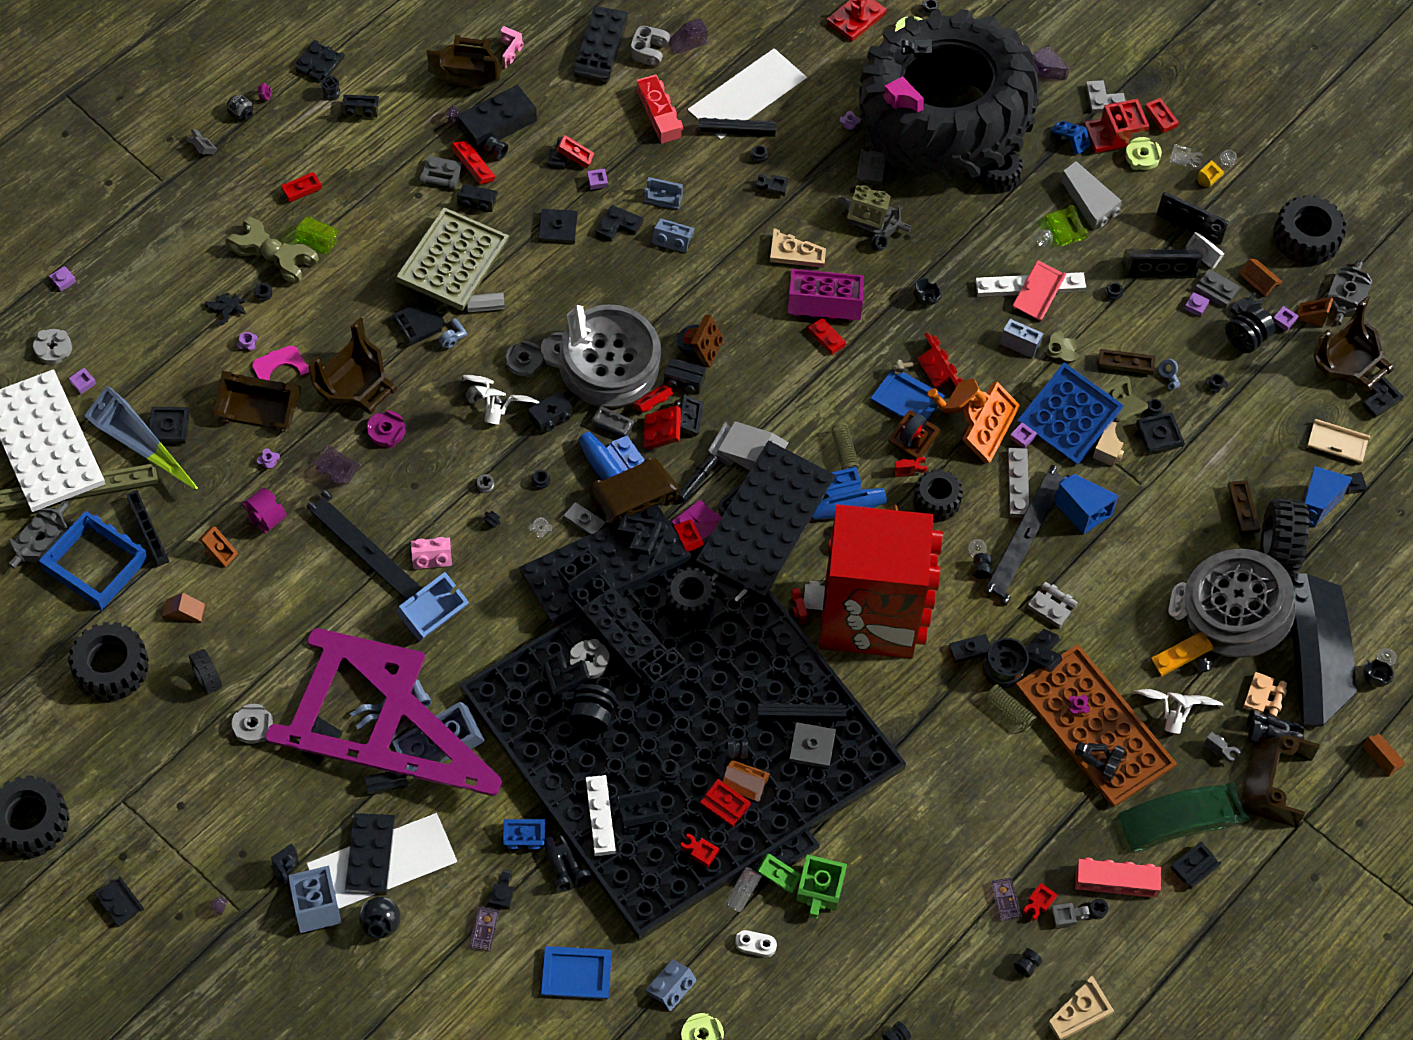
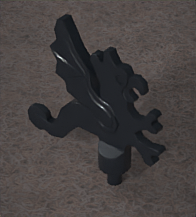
(226, 305)

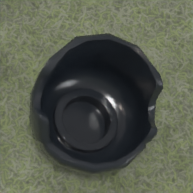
(926, 292)
(1378, 673)

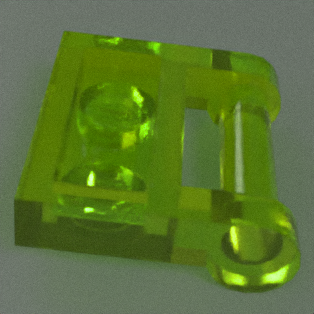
(1061, 228)

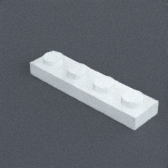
(600, 815)

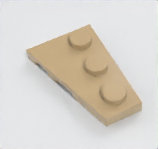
(793, 251)

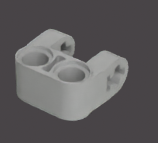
(642, 42)

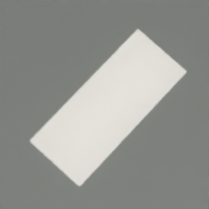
(750, 89)
(416, 851)

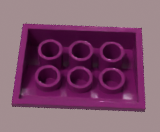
(826, 294)

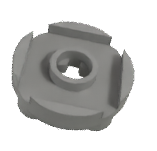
(48, 337)
(548, 349)
(594, 649)
(245, 715)

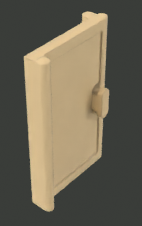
(1338, 441)

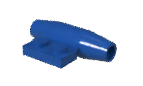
(611, 460)
(847, 491)

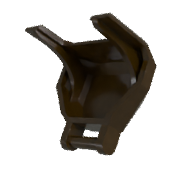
(465, 65)
(1353, 352)
(353, 373)

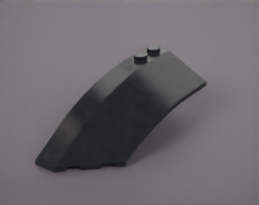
(1321, 649)

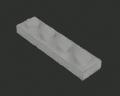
(1018, 482)

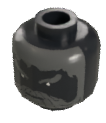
(240, 107)

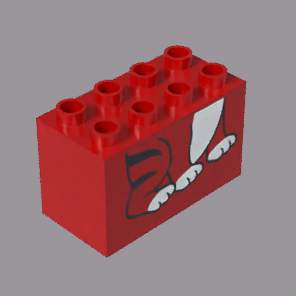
(880, 581)

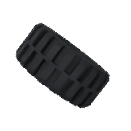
(1314, 212)
(1286, 532)
(100, 640)
(44, 834)

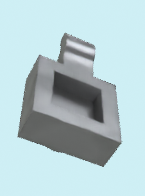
(202, 145)
(1219, 747)
(1066, 915)

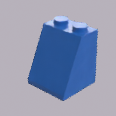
(1323, 493)
(1084, 502)

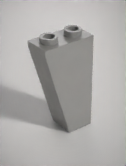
(1090, 195)

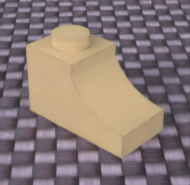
(1109, 447)

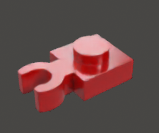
(799, 610)
(702, 852)
(1041, 900)

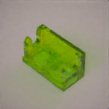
(317, 234)

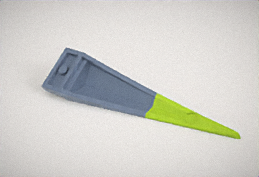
(120, 421)

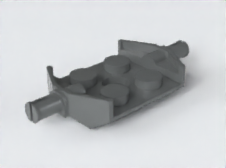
(891, 222)
(1346, 301)
(47, 523)

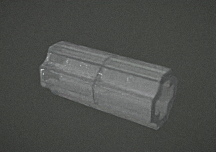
(743, 889)

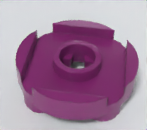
(389, 438)

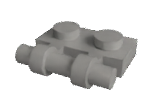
(1048, 608)

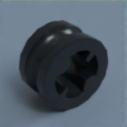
(1098, 915)

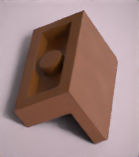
(1259, 276)
(1383, 754)
(745, 780)

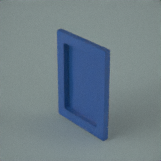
(904, 393)
(576, 972)

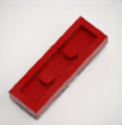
(473, 162)

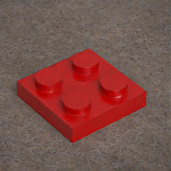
(662, 427)

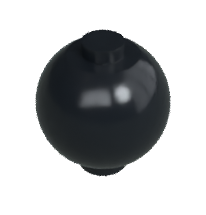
(379, 917)

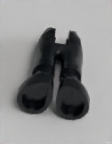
(1271, 727)
(556, 856)

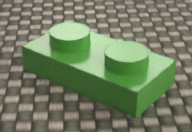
(779, 873)

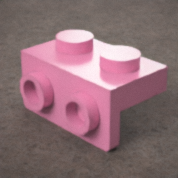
(431, 553)

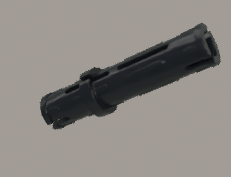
(702, 471)

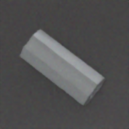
(486, 302)

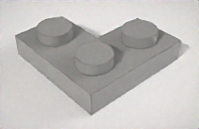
(1098, 97)

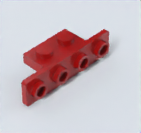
(937, 365)

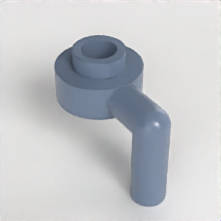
(449, 338)
(1162, 368)

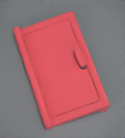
(1042, 285)

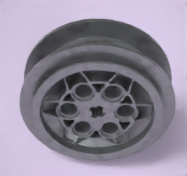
(1251, 630)

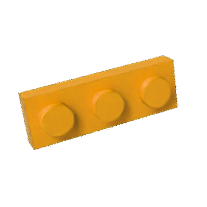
(1182, 653)

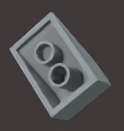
(746, 443)

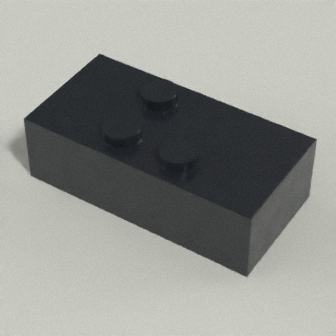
(497, 117)

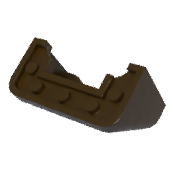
(256, 401)
(633, 491)

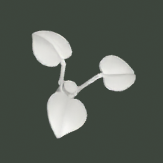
(493, 410)
(1175, 718)

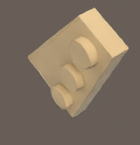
(1081, 1011)

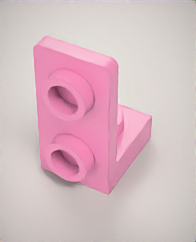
(514, 41)

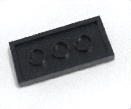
(370, 853)

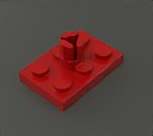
(856, 17)

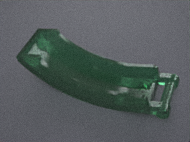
(1181, 815)

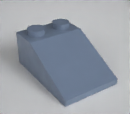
(314, 899)

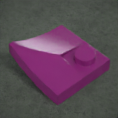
(702, 516)

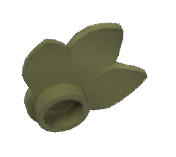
(1064, 346)

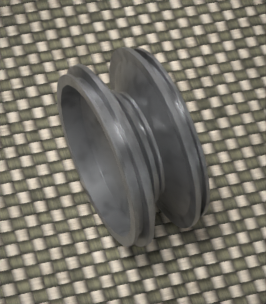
(610, 328)

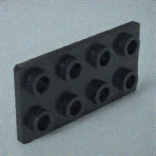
(1192, 217)

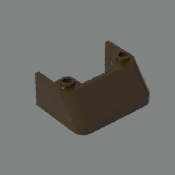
(1258, 792)

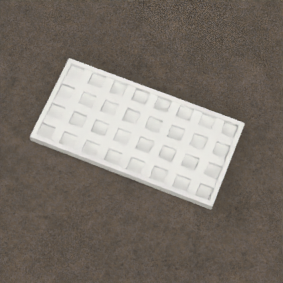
(45, 442)

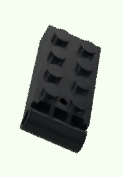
(601, 44)

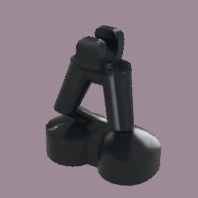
(1114, 758)

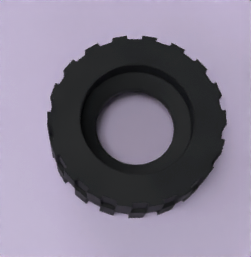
(205, 671)

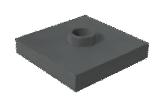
(812, 745)

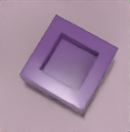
(597, 179)
(62, 278)
(1197, 304)
(1285, 318)
(82, 381)
(1023, 435)

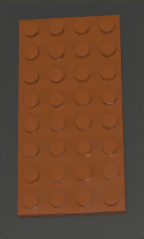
(1107, 722)

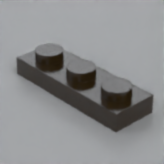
(1126, 361)
(1243, 507)

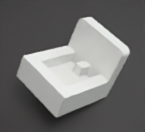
(814, 595)

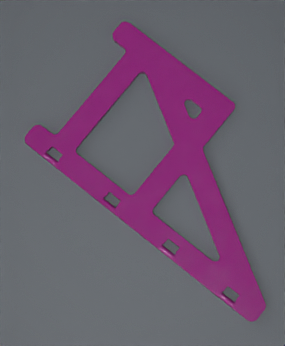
(369, 660)

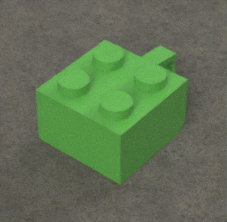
(821, 884)

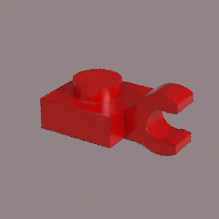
(909, 467)

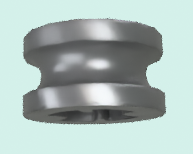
(485, 489)

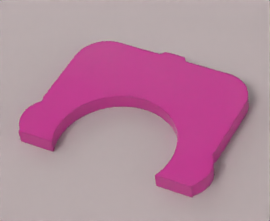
(286, 356)

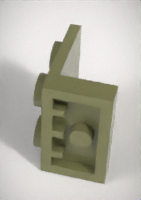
(869, 206)

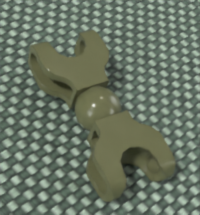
(285, 256)

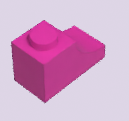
(902, 94)

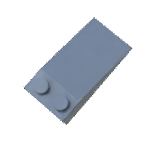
(457, 719)

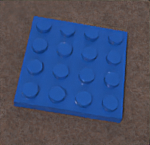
(1071, 413)

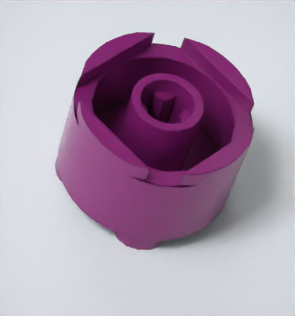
(264, 510)

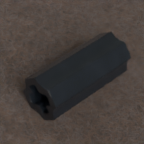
(385, 782)

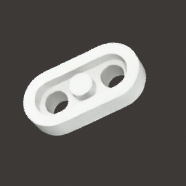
(1177, 604)
(755, 945)

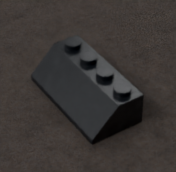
(1161, 263)

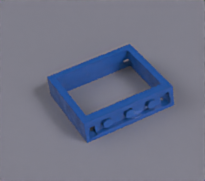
(86, 520)

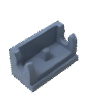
(663, 193)
(1021, 338)

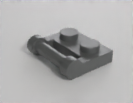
(441, 168)

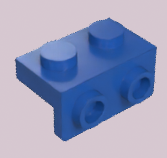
(524, 832)

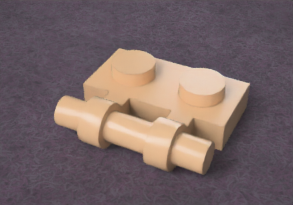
(1259, 691)

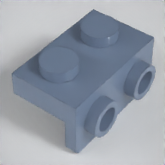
(671, 984)

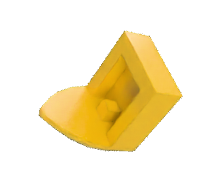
(1209, 174)

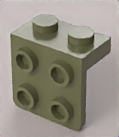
(1122, 392)

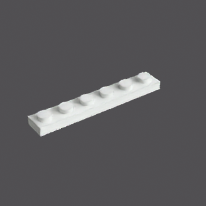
(1013, 284)

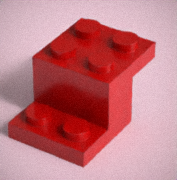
(1116, 125)

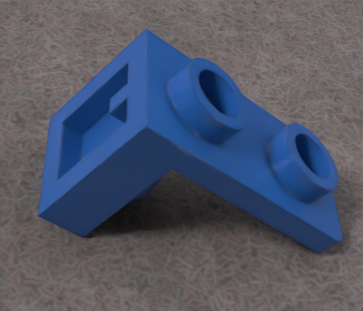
(1077, 134)

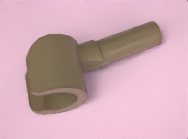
(900, 367)

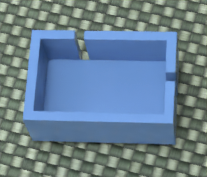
(432, 607)

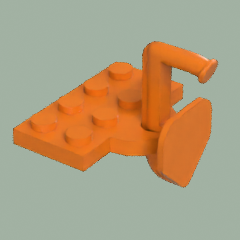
(986, 413)

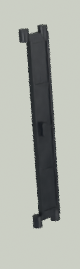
(1024, 535)
(363, 547)

